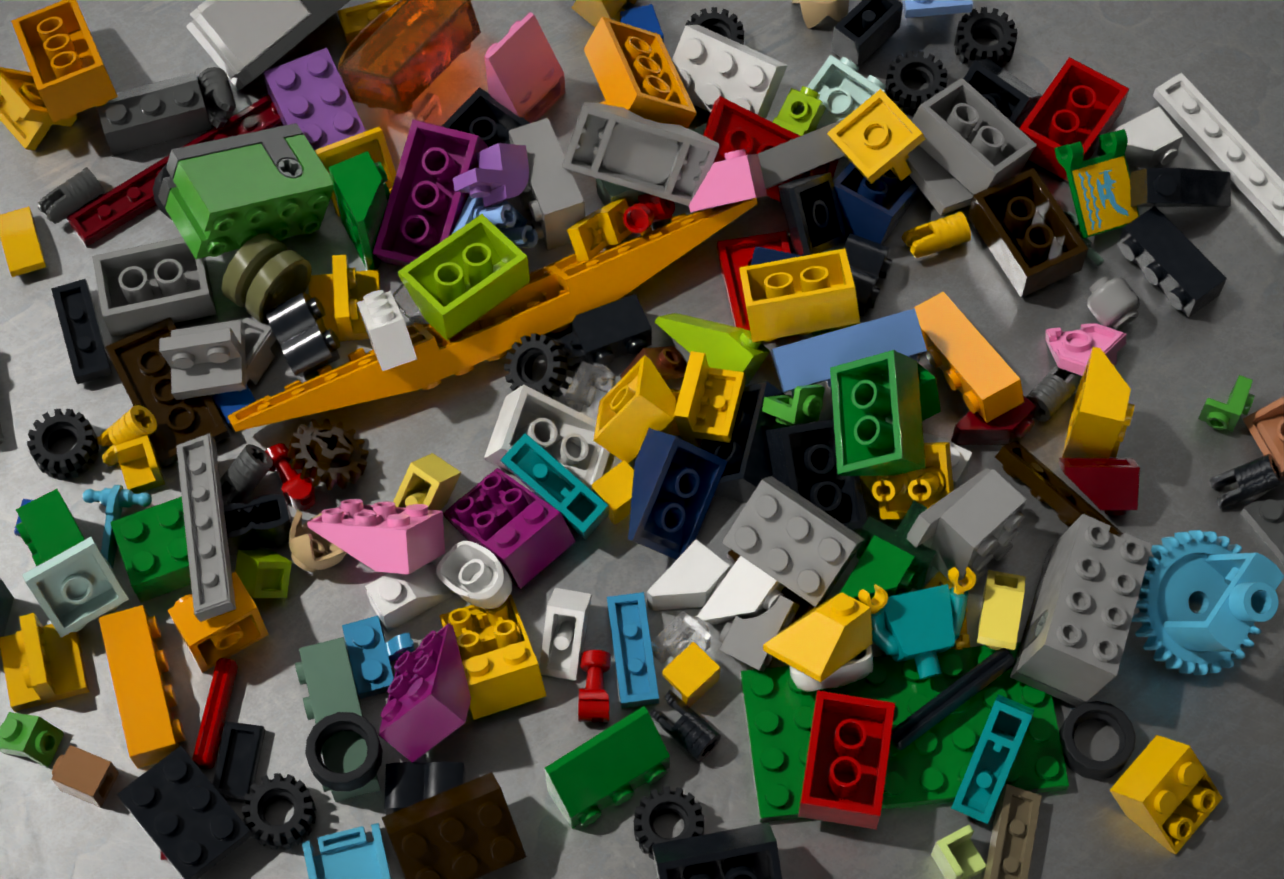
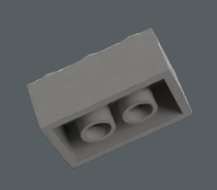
(971, 137)
(550, 190)
(151, 285)
(978, 527)
(793, 540)

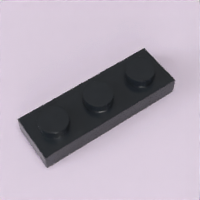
(81, 331)

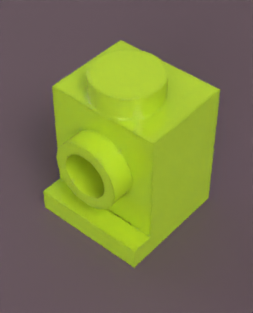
(808, 119)

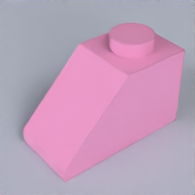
(730, 182)

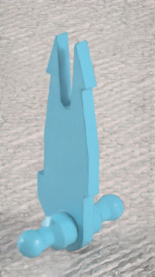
(114, 500)

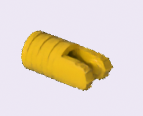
(937, 235)
(131, 425)

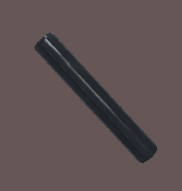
(951, 698)

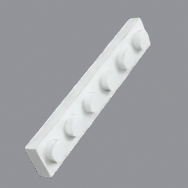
(1224, 147)

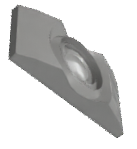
(639, 152)

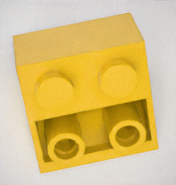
(1167, 792)

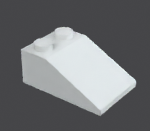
(552, 425)

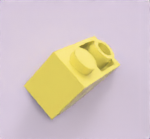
(1001, 610)

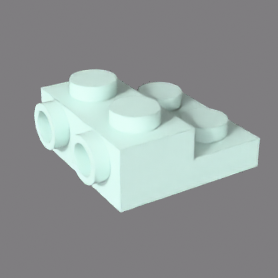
(841, 89)
(76, 587)

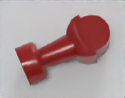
(648, 211)
(296, 491)
(593, 699)

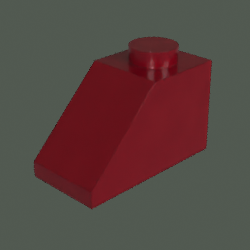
(999, 431)
(1106, 481)

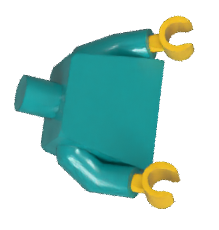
(920, 621)

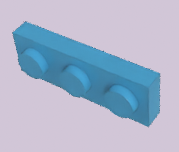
(632, 650)

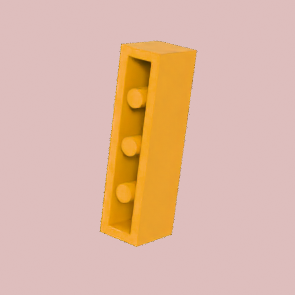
(967, 359)
(141, 685)

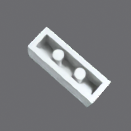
(386, 329)

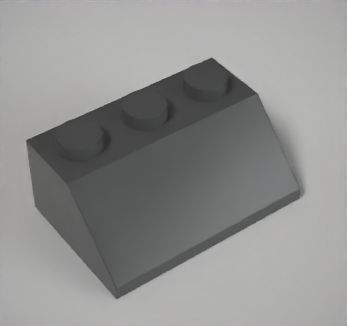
(154, 114)

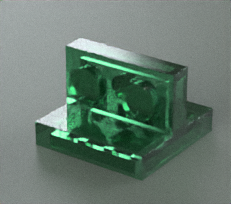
(923, 555)

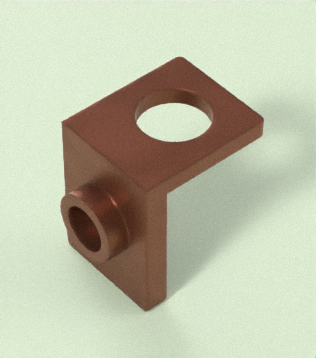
(665, 359)

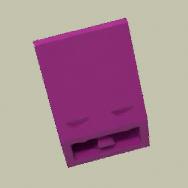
(512, 525)
(426, 695)

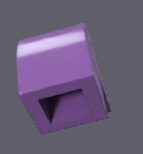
(499, 175)

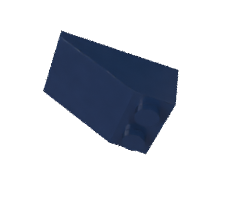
(873, 208)
(671, 492)

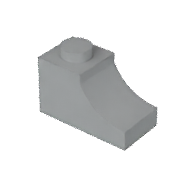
(746, 637)

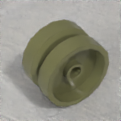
(265, 275)

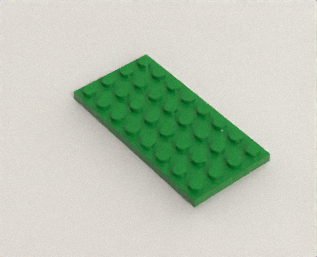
(926, 769)

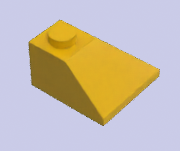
(824, 637)

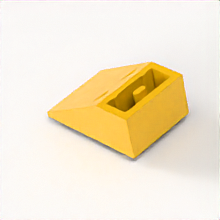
(495, 657)

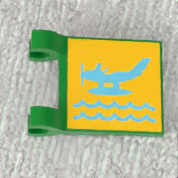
(1099, 184)

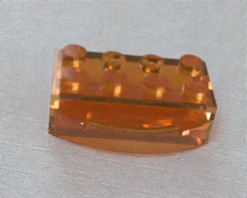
(406, 51)

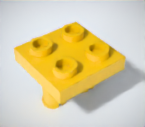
(922, 485)

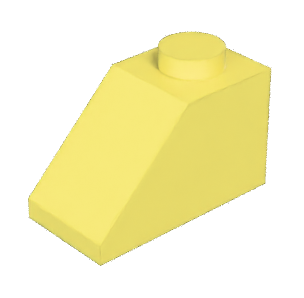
(428, 483)

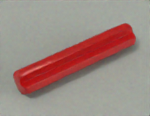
(215, 713)

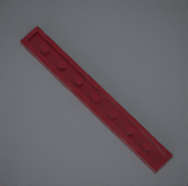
(137, 194)

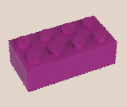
(423, 196)

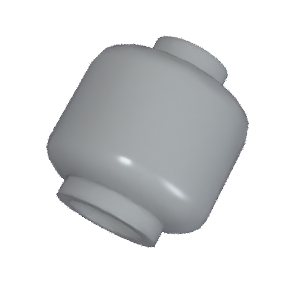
(1113, 302)

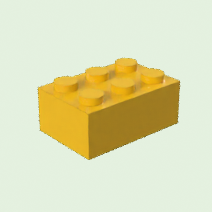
(799, 295)

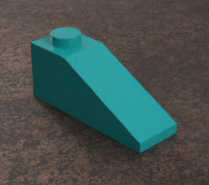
(556, 486)
(992, 759)

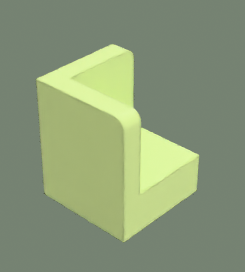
(958, 855)

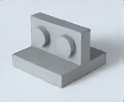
(206, 359)

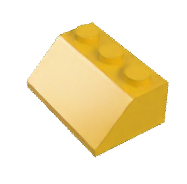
(1098, 411)

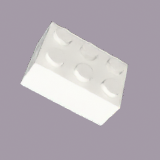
(724, 68)

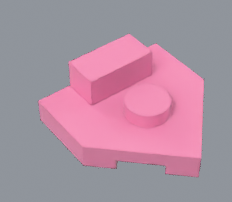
(1074, 347)

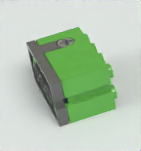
(245, 187)

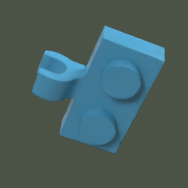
(372, 655)

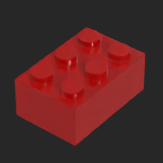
(1073, 110)
(847, 760)

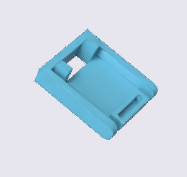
(348, 856)

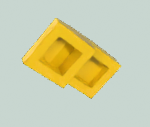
(599, 230)
(21, 242)

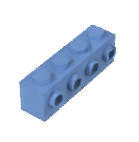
(810, 359)

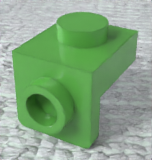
(796, 409)
(1225, 416)
(29, 737)

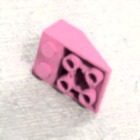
(524, 71)
(384, 535)

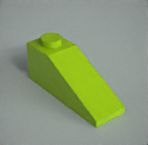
(723, 344)

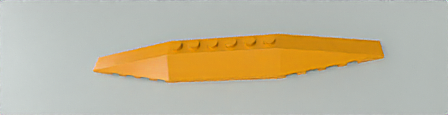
(541, 306)

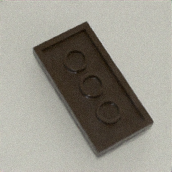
(148, 384)

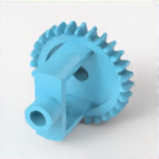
(1224, 596)

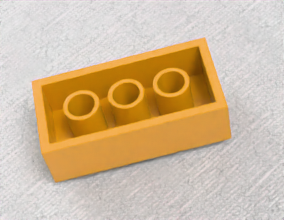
(64, 60)
(638, 73)

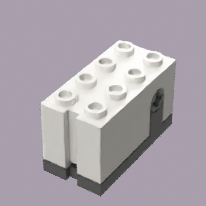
(254, 34)

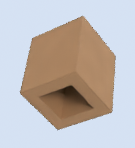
(84, 775)

